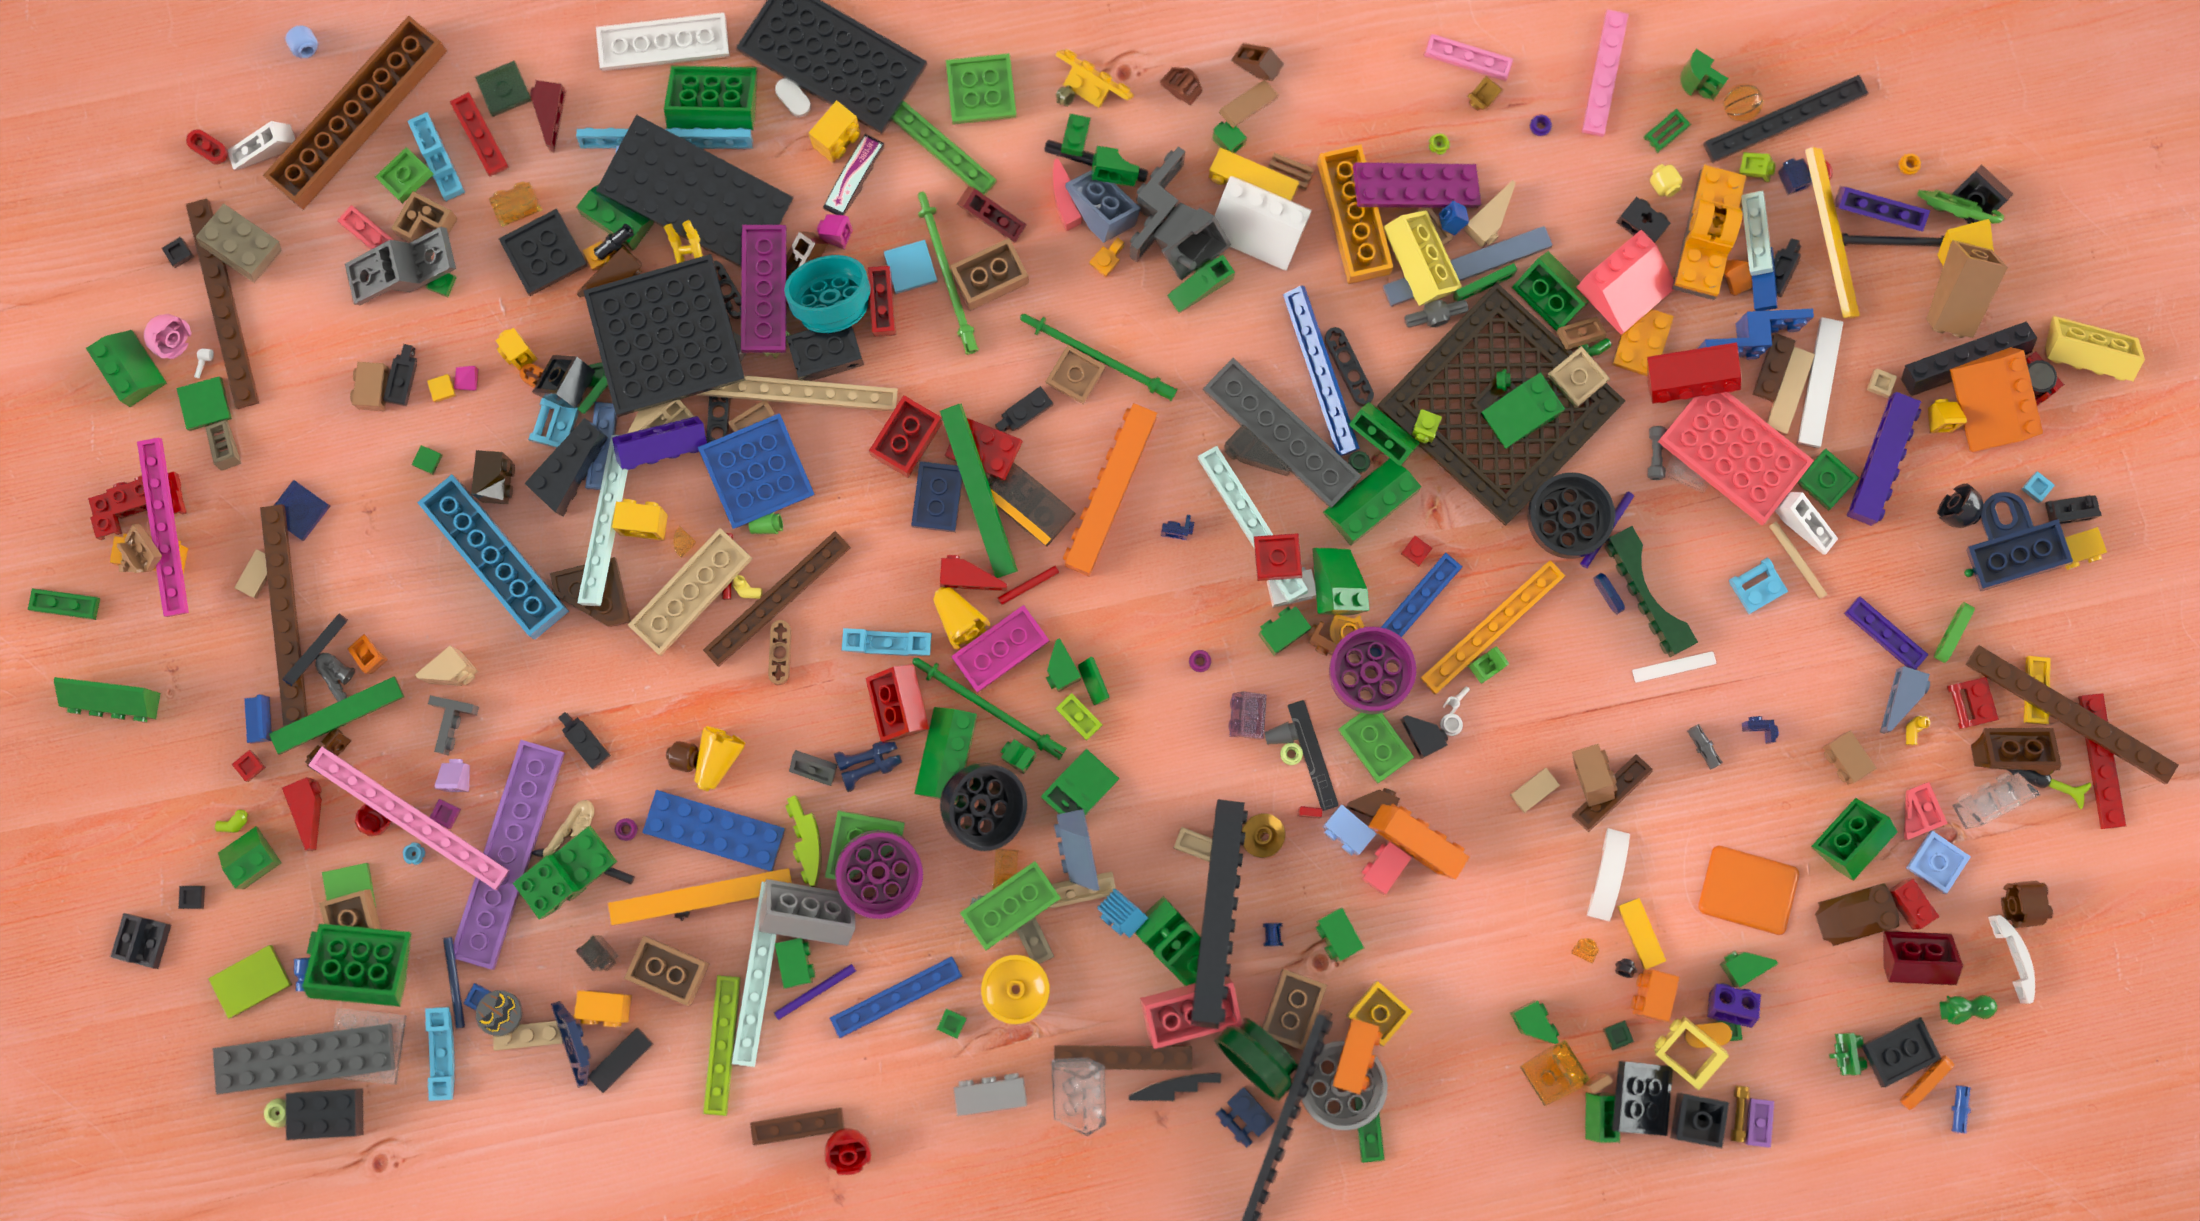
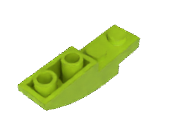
(808, 850)

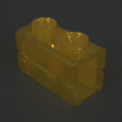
(515, 203)

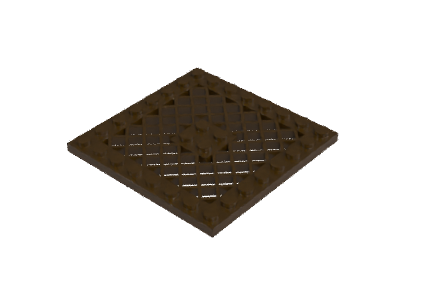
(1442, 450)

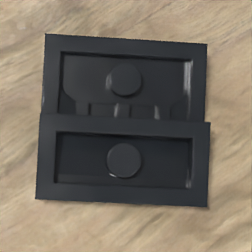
(140, 941)

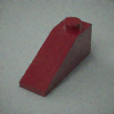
(548, 104)
(991, 214)

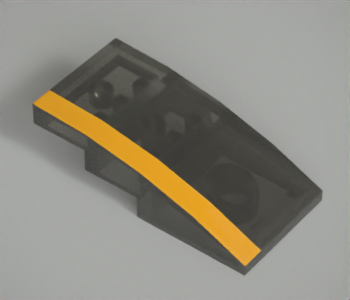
(1030, 504)

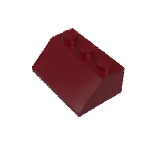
(1921, 958)

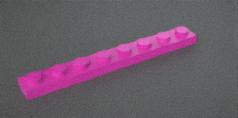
(163, 526)

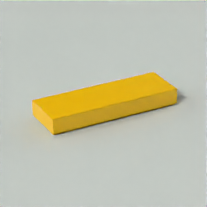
(2039, 669)
(1641, 933)

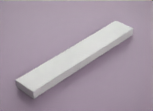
(1820, 382)

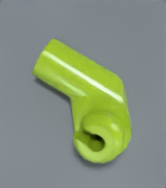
(234, 824)

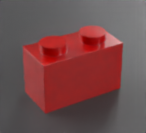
(1913, 904)

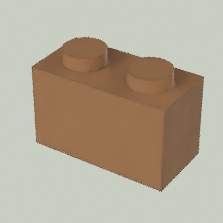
(369, 386)
(1848, 758)

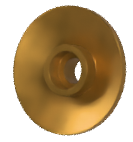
(1259, 826)

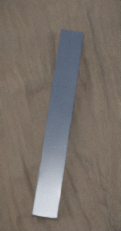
(1481, 261)

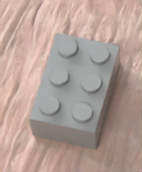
(990, 1094)

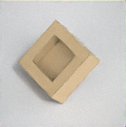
(1881, 383)

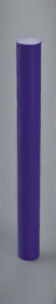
(1618, 513)
(817, 990)

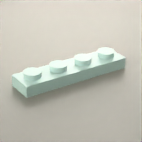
(1757, 233)

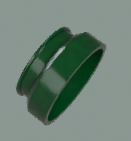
(1258, 1057)

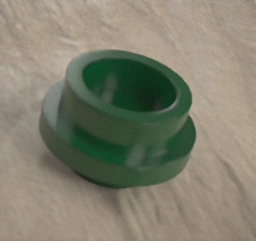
(1359, 461)

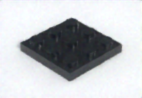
(543, 252)
(1642, 1098)

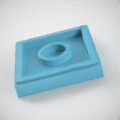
(910, 266)

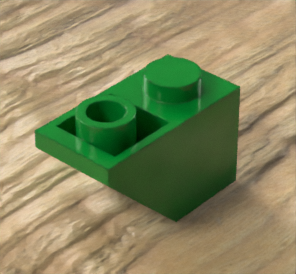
(1532, 1021)

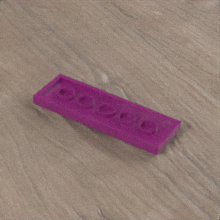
(1416, 185)
(763, 289)

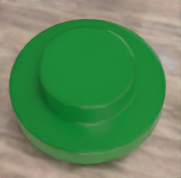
(1503, 380)

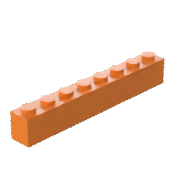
(1110, 490)

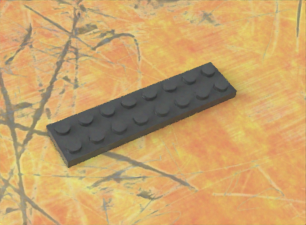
(1282, 432)
(304, 1059)

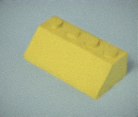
(1422, 257)
(2094, 349)

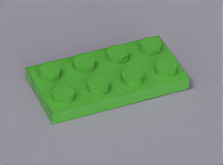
(1010, 905)

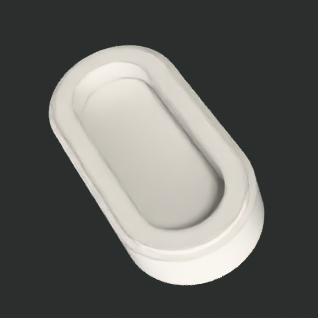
(793, 98)

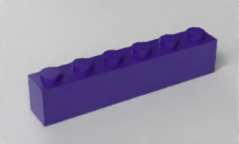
(1884, 458)

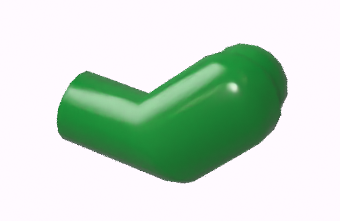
(1598, 348)

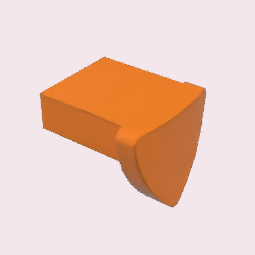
(1738, 276)

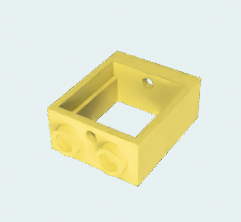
(1710, 1065)

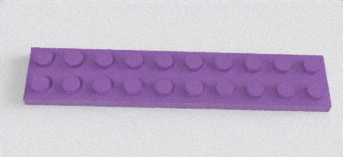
(510, 845)

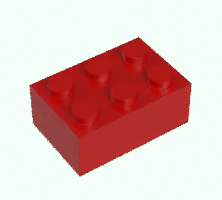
(905, 436)

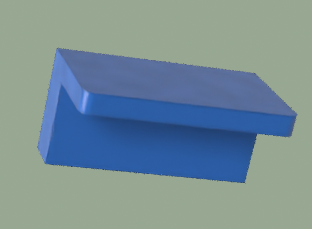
(258, 719)

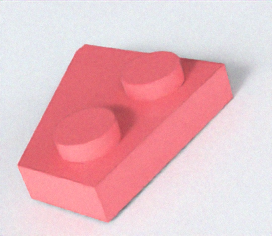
(1922, 811)

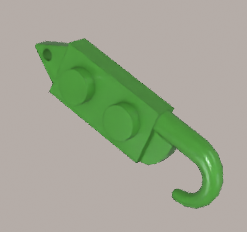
(1960, 207)

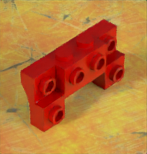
(127, 500)

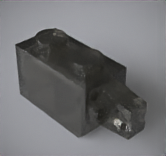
(598, 954)

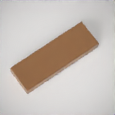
(1248, 103)

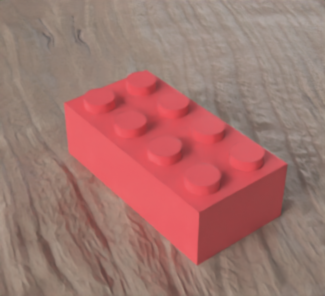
(1170, 1015)

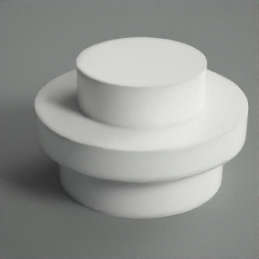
(1451, 724)

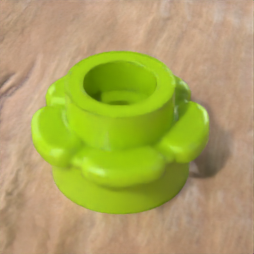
(1439, 138)

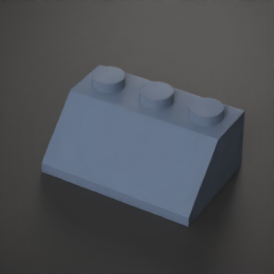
(1077, 849)

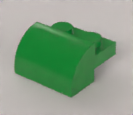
(1701, 77)

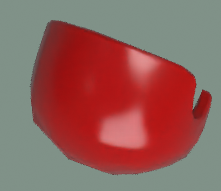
(371, 821)

